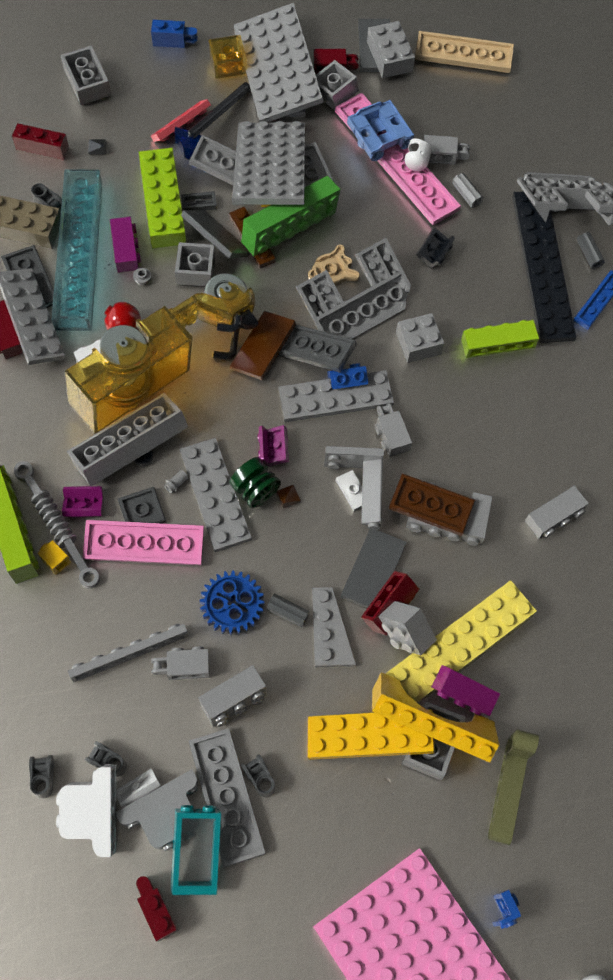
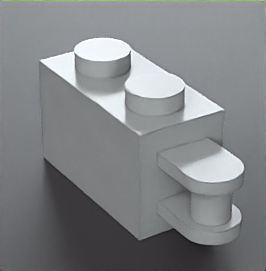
(446, 149)
(392, 431)
(183, 664)

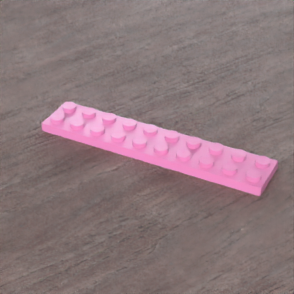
(420, 186)

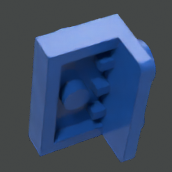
(350, 377)
(508, 905)

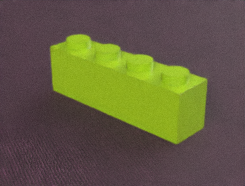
(499, 338)

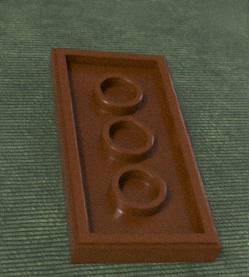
(263, 345)
(431, 504)

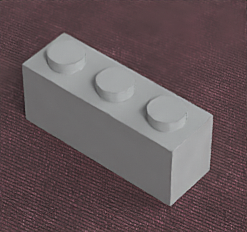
(557, 512)

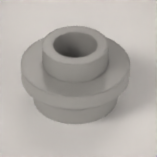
(142, 280)

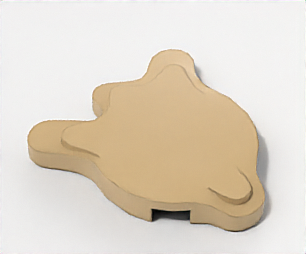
(337, 266)

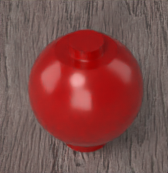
(121, 314)

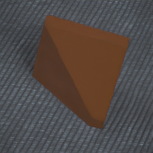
(288, 496)

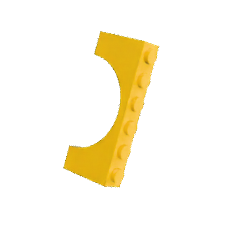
(473, 737)

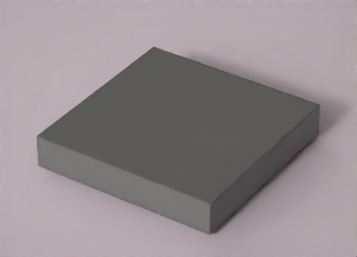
(142, 507)

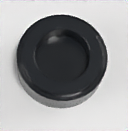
(145, 459)

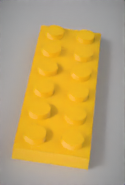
(363, 737)

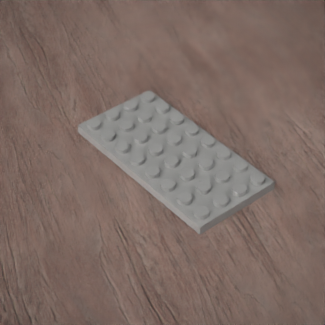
(278, 64)
(269, 164)

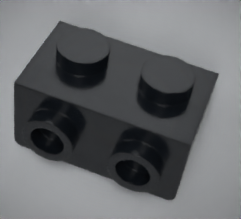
(435, 248)

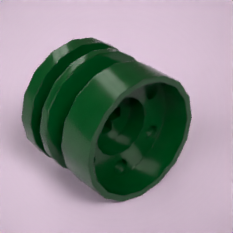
(255, 482)

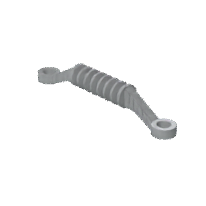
(55, 522)

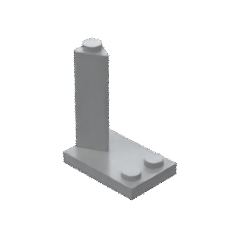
(372, 463)

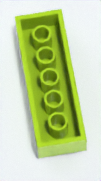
(162, 198)
(14, 541)

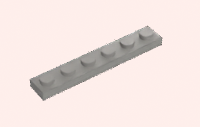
(121, 655)

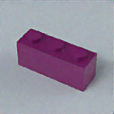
(125, 244)
(465, 691)

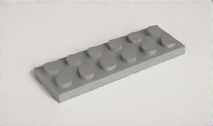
(30, 317)
(320, 400)
(215, 495)
(225, 788)

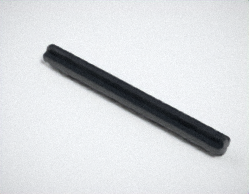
(219, 110)

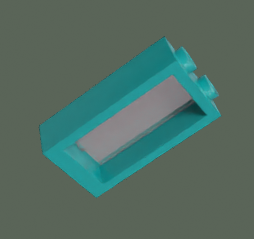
(195, 850)

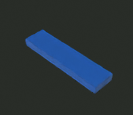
(596, 303)

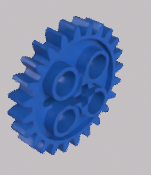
(242, 588)

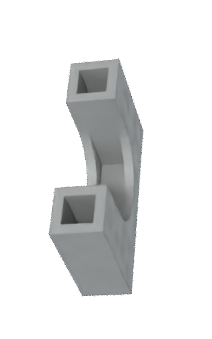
(476, 526)

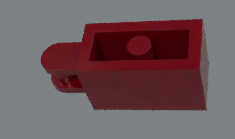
(324, 57)
(155, 910)

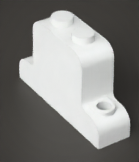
(89, 810)

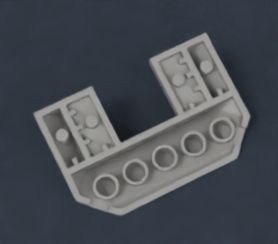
(567, 191)
(366, 309)

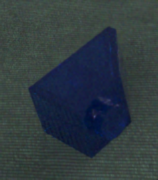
(186, 144)

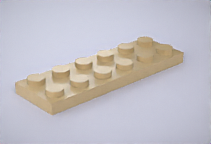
(464, 51)

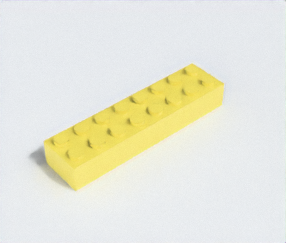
(465, 640)

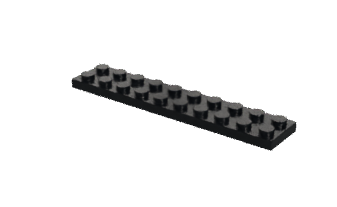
(544, 273)

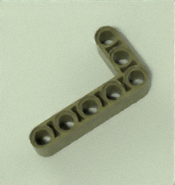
(518, 750)

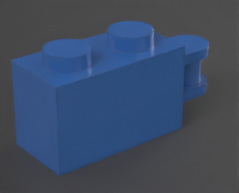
(172, 34)

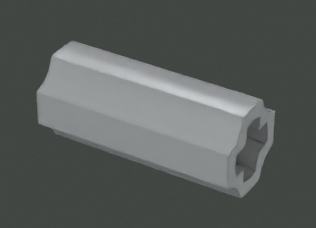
(467, 190)

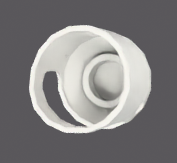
(418, 159)

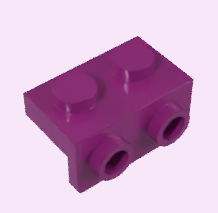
(273, 445)
(82, 501)

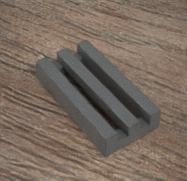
(199, 203)

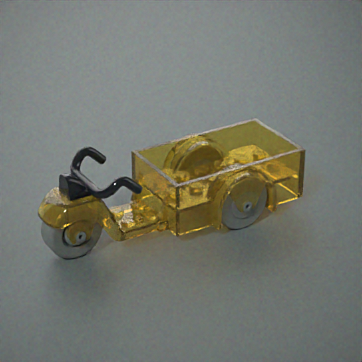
(134, 369)

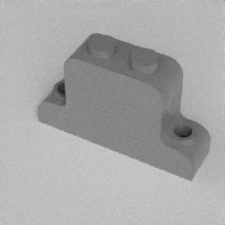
(157, 810)

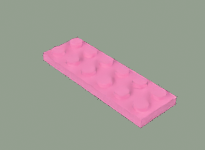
(143, 542)

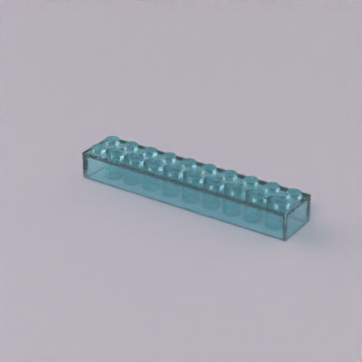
(77, 251)

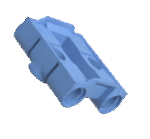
(375, 119)

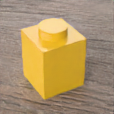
(53, 557)

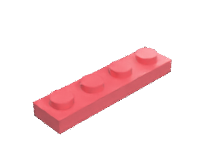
(186, 117)

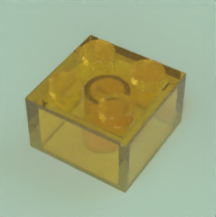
(227, 56)

